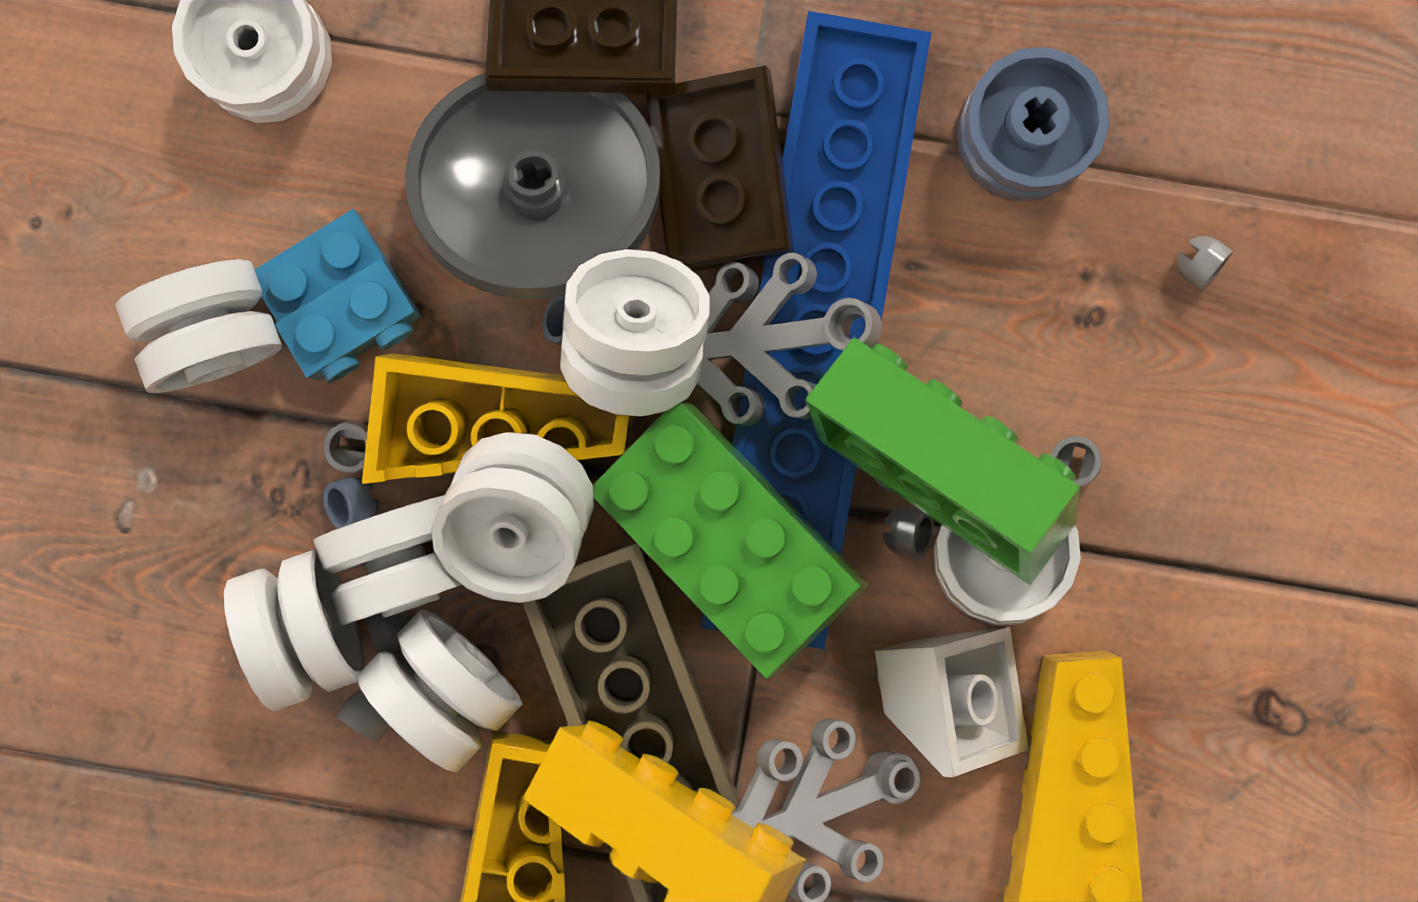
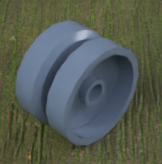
(1053, 94)

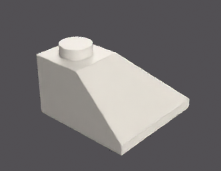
(955, 698)

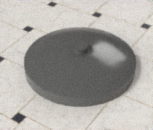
(530, 185)

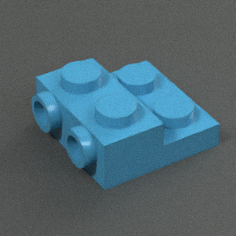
(336, 298)

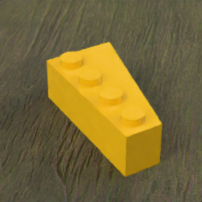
(438, 409)
(1077, 789)
(657, 823)
(513, 844)

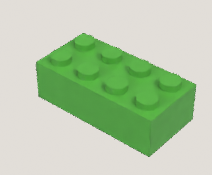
(945, 458)
(727, 538)

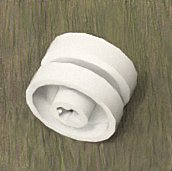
(248, 79)
(198, 325)
(634, 332)
(513, 517)
(394, 559)
(994, 594)
(291, 632)
(438, 691)

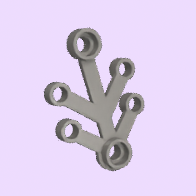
(754, 337)
(807, 809)

